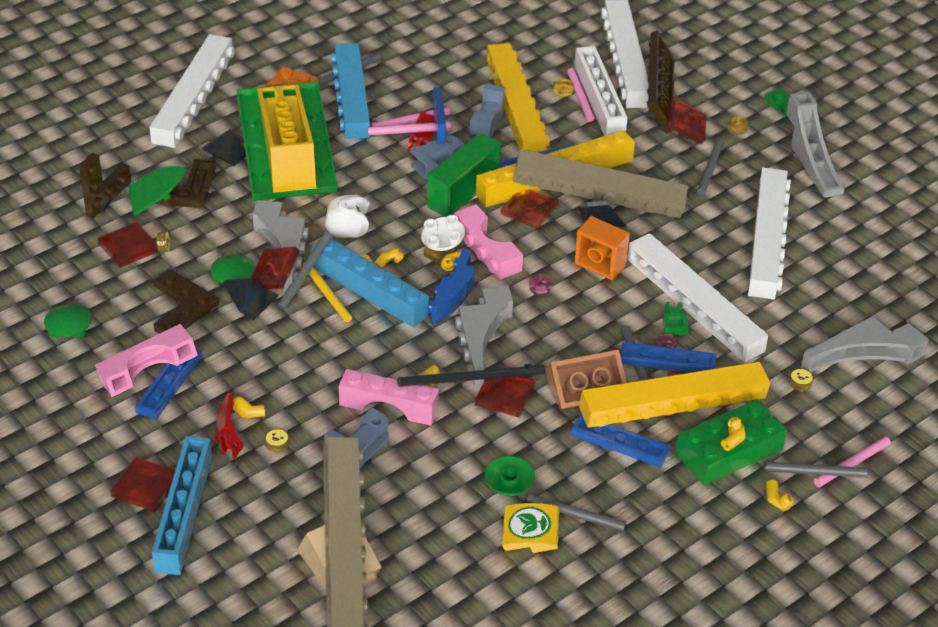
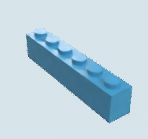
(351, 91)
(373, 283)
(182, 506)

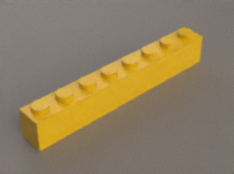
(518, 103)
(604, 151)
(673, 394)

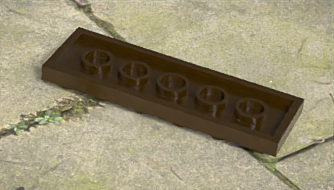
(660, 79)

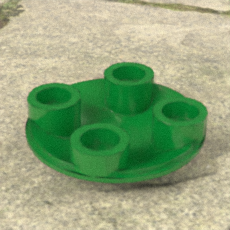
(231, 267)
(67, 321)

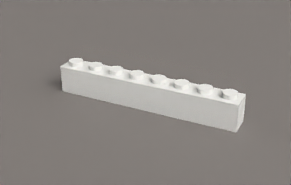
(625, 53)
(191, 91)
(768, 234)
(698, 297)

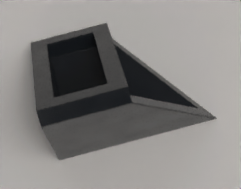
(226, 148)
(601, 211)
(249, 296)

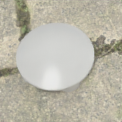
(442, 233)

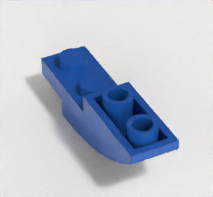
(453, 290)

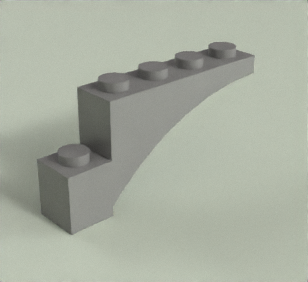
(810, 145)
(281, 231)
(479, 324)
(867, 341)

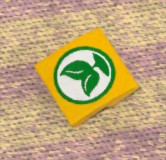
(531, 526)

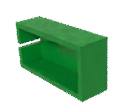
(455, 178)
(707, 459)

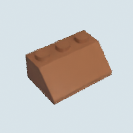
(573, 375)

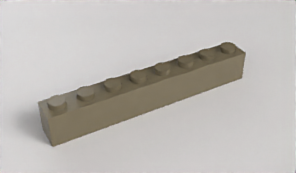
(600, 183)
(343, 533)

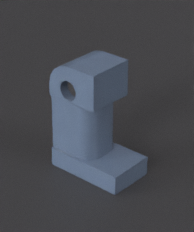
(490, 113)
(433, 154)
(372, 426)

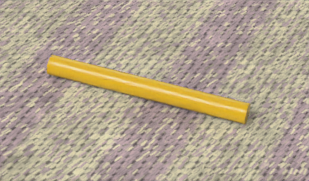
(329, 294)

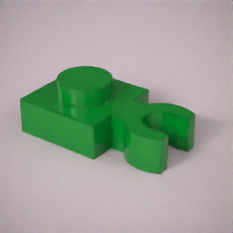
(778, 99)
(674, 320)

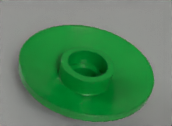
(509, 475)

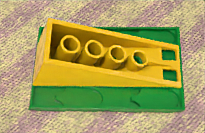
(286, 141)

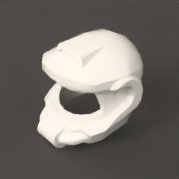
(344, 219)

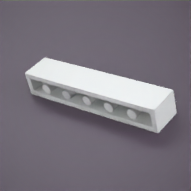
(600, 90)

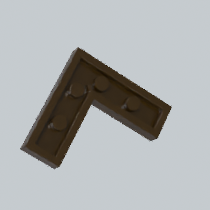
(197, 186)
(101, 192)
(193, 299)

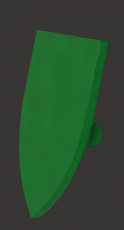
(154, 187)

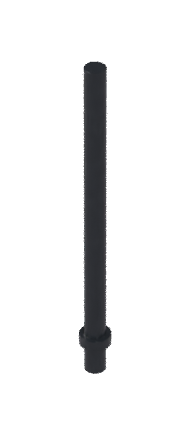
(527, 371)

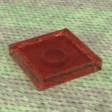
(686, 120)
(529, 208)
(128, 244)
(275, 267)
(505, 394)
(144, 484)

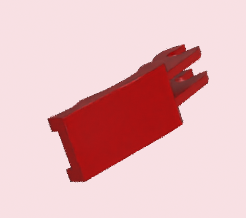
(421, 138)
(224, 430)

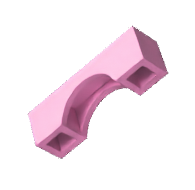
(500, 257)
(170, 347)
(416, 402)

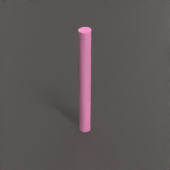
(581, 95)
(405, 119)
(394, 129)
(856, 459)

